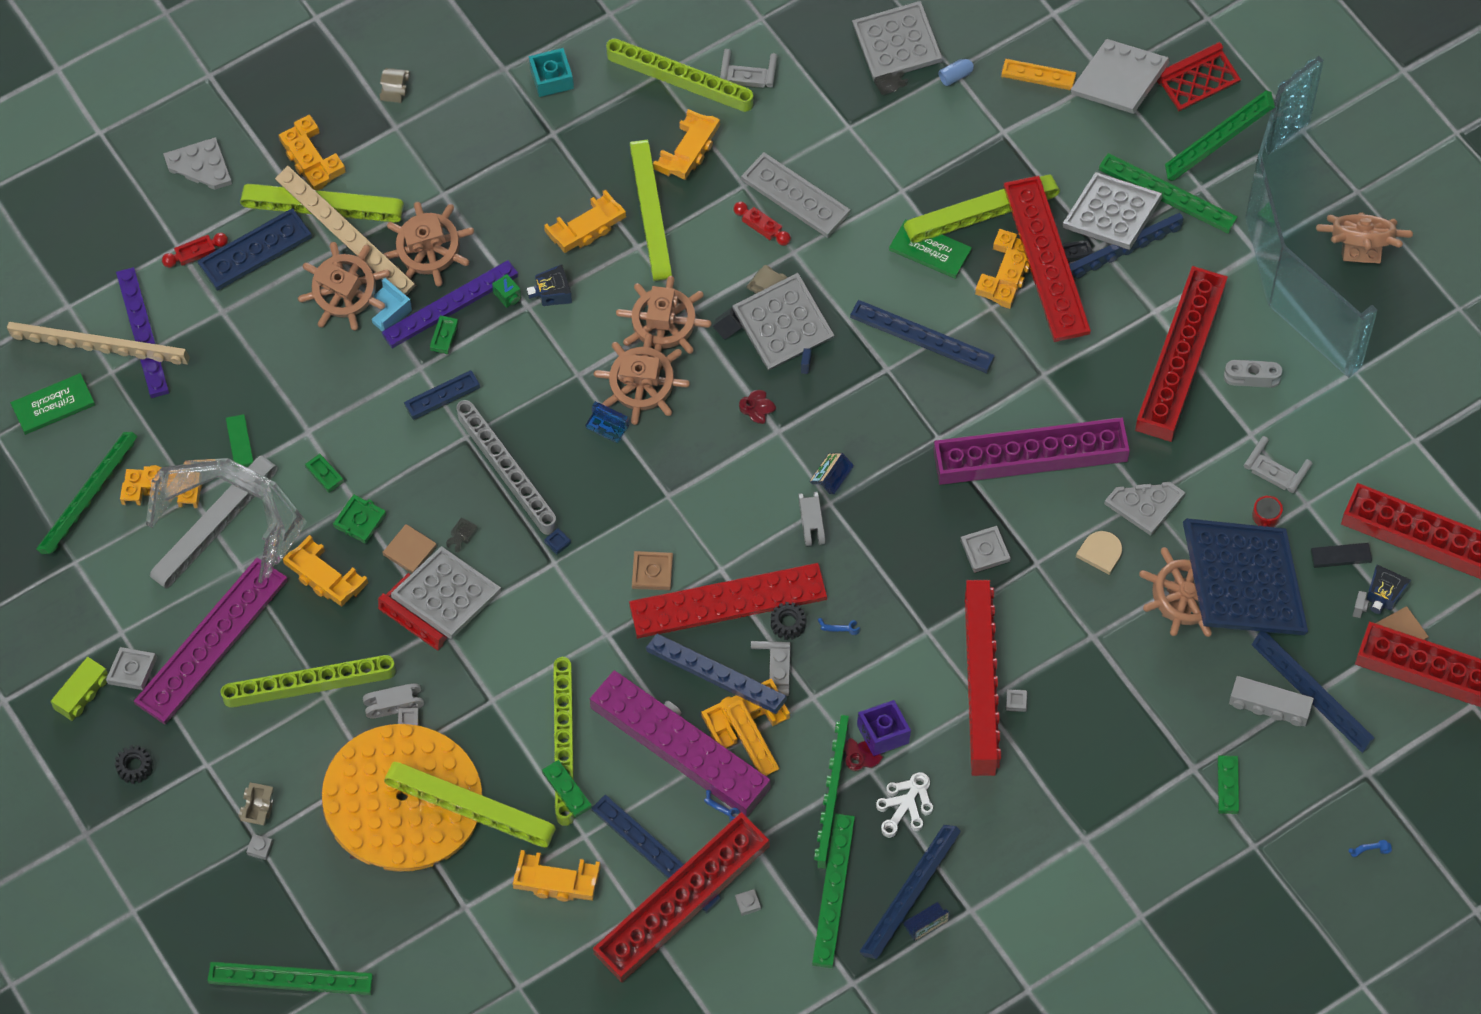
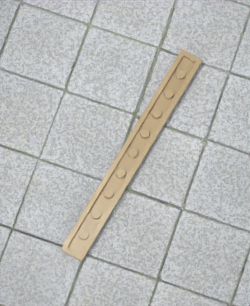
(341, 228)
(101, 343)

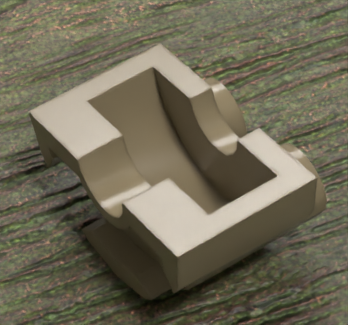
(393, 84)
(764, 278)
(258, 804)

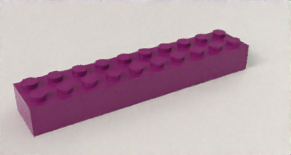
(1031, 451)
(680, 743)

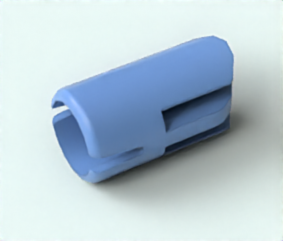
(955, 71)

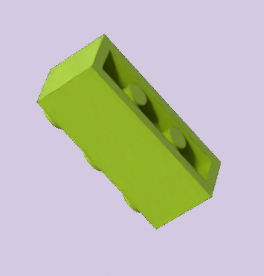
(80, 689)

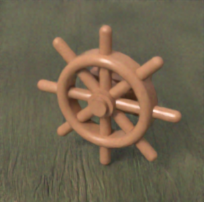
(425, 235)
(1363, 236)
(344, 284)
(661, 315)
(641, 370)
(1181, 597)

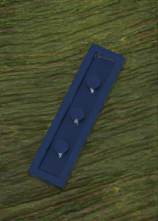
(442, 394)

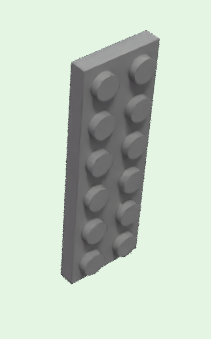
(795, 194)

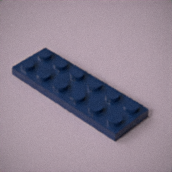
(254, 249)

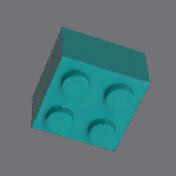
(551, 72)

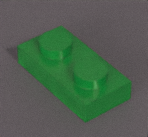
(444, 334)
(324, 473)

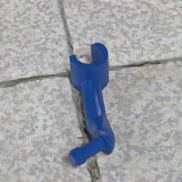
(840, 627)
(719, 807)
(1385, 848)

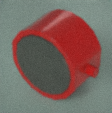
(1267, 511)

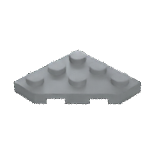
(200, 163)
(1145, 504)

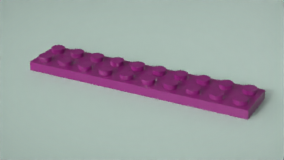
(209, 642)

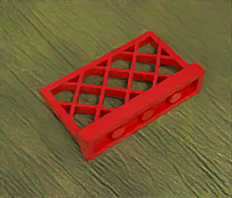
(1194, 62)
(409, 619)

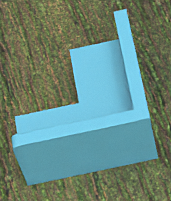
(396, 306)

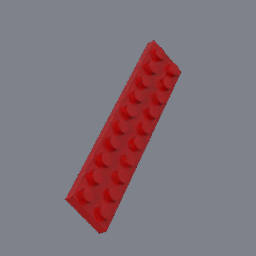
(1046, 259)
(727, 600)

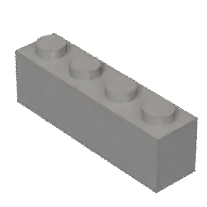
(1271, 701)

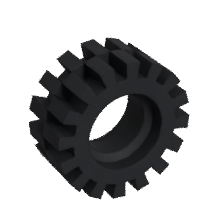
(788, 631)
(127, 755)

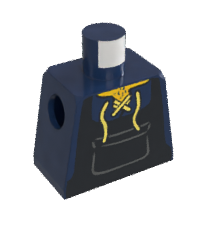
(551, 287)
(1386, 589)

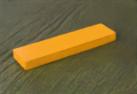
(1038, 74)
(751, 737)

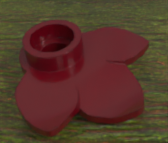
(758, 406)
(860, 753)

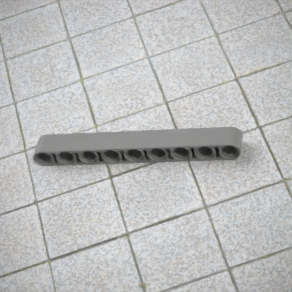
(509, 474)
(207, 528)

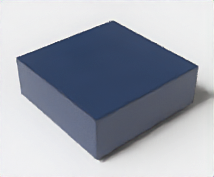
(806, 359)
(557, 541)

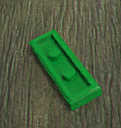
(239, 440)

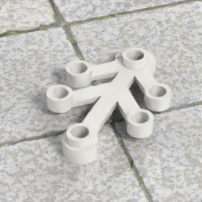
(907, 802)

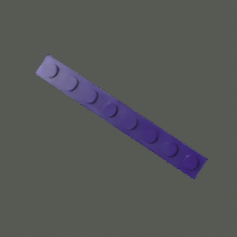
(447, 305)
(141, 330)

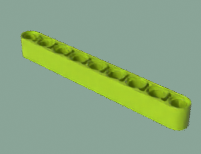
(680, 75)
(346, 204)
(650, 210)
(967, 213)
(299, 677)
(563, 731)
(470, 804)

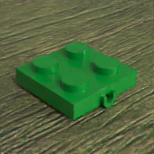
(359, 518)

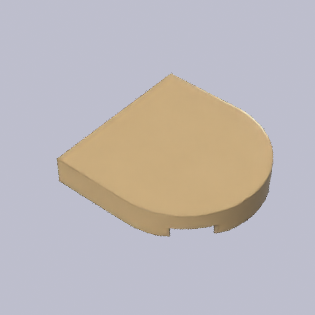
(1101, 551)

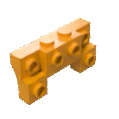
(692, 147)
(306, 157)
(587, 226)
(1010, 274)
(139, 482)
(321, 576)
(720, 725)
(555, 882)

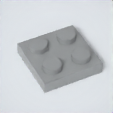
(985, 549)
(131, 668)

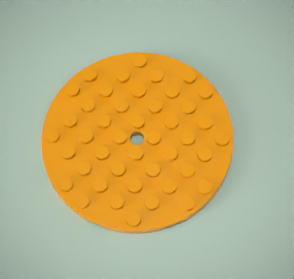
(371, 818)

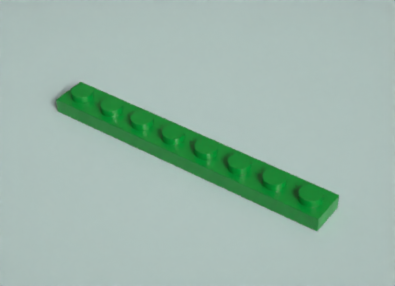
(1219, 135)
(1170, 194)
(83, 497)
(830, 799)
(833, 891)
(290, 978)

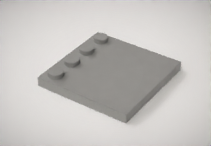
(897, 40)
(1120, 76)
(1112, 210)
(783, 321)
(446, 592)

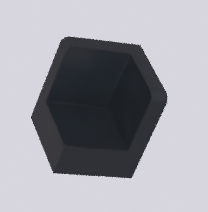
(727, 323)

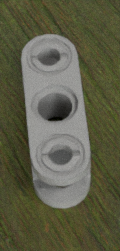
(1238, 373)
(811, 518)
(388, 701)

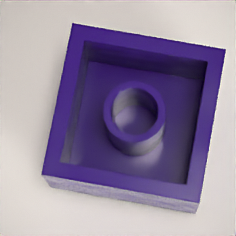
(883, 727)

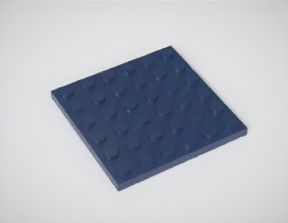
(1244, 577)

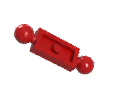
(762, 223)
(194, 250)

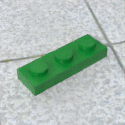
(1228, 784)
(566, 789)

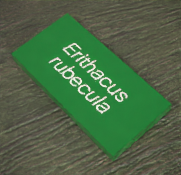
(936, 252)
(52, 403)

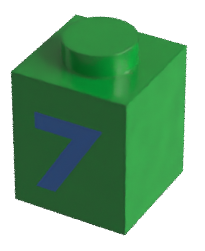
(506, 291)

